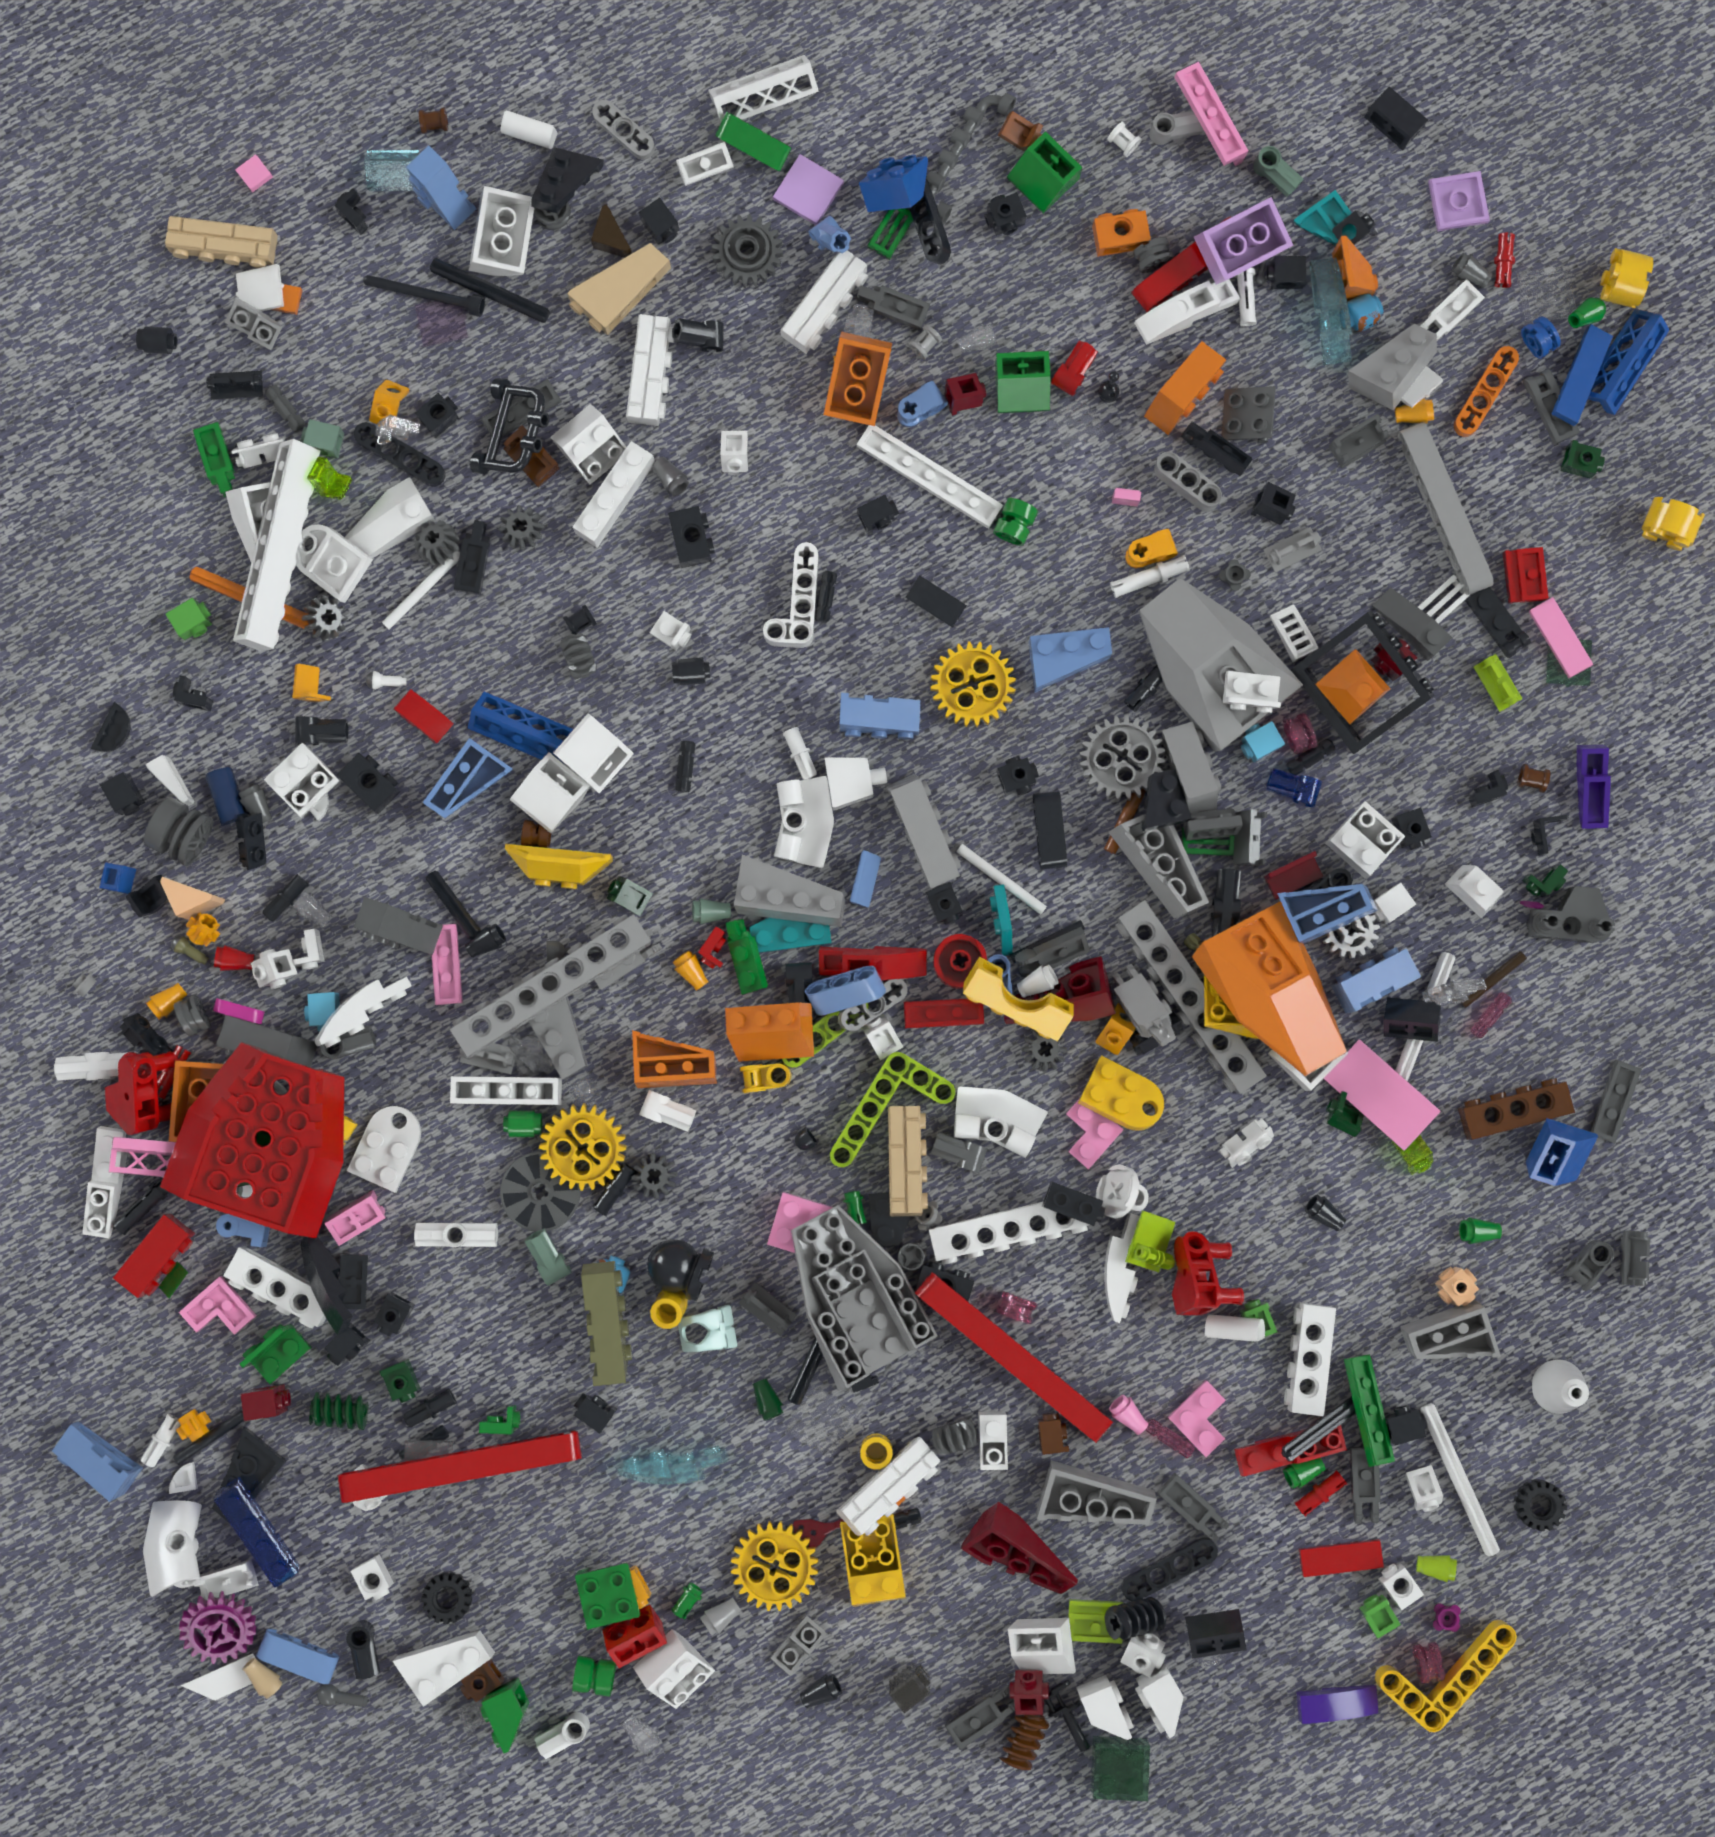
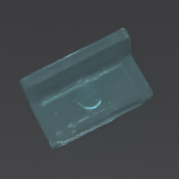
(387, 169)

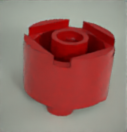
(946, 953)

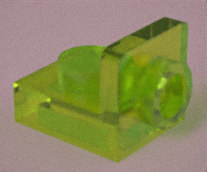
(327, 480)
(1417, 1156)

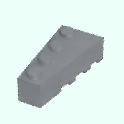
(923, 830)
(1162, 864)
(783, 895)
(557, 1032)
(1092, 1497)

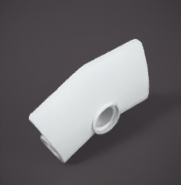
(810, 840)
(1017, 1117)
(164, 1560)

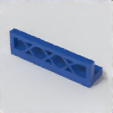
(1631, 360)
(516, 733)

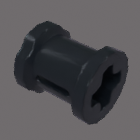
(580, 620)

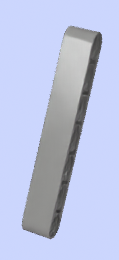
(1445, 508)

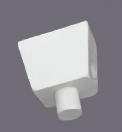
(851, 780)
(1475, 889)

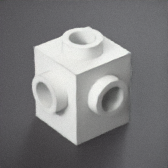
(273, 968)
(1144, 1654)

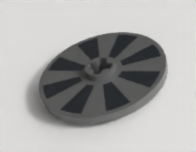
(521, 1201)

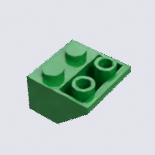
(1045, 172)
(1022, 382)
(505, 1711)

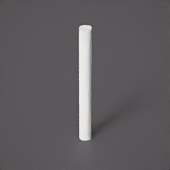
(420, 591)
(1001, 879)

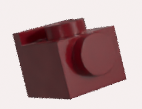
(964, 392)

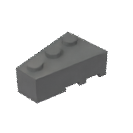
(274, 1041)

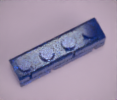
(256, 1532)

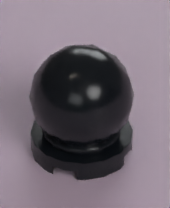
(678, 1267)

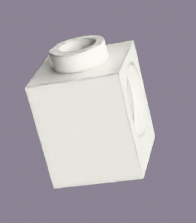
(1393, 903)
(376, 1566)
(1408, 1593)

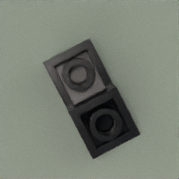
(936, 601)

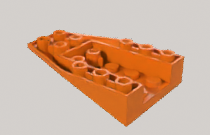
(1273, 988)

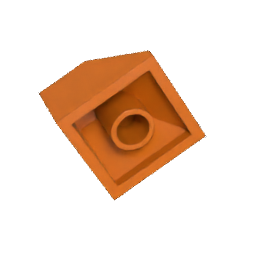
(1354, 269)
(1352, 686)

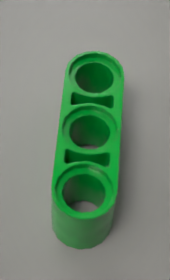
(753, 141)

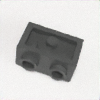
(1212, 824)

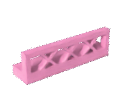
(1211, 114)
(140, 1146)

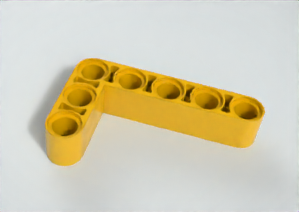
(1452, 1681)

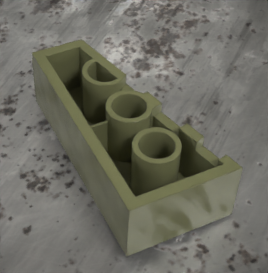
(606, 1322)

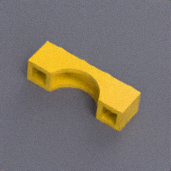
(1045, 1015)

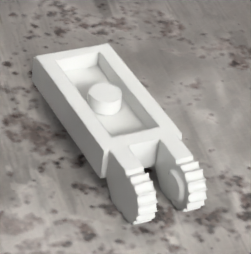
(1454, 308)

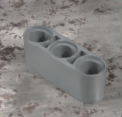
(1183, 469)

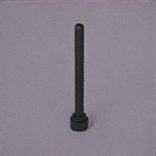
(473, 304)

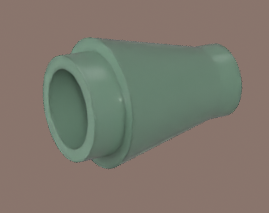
(710, 911)

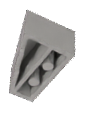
(1394, 366)

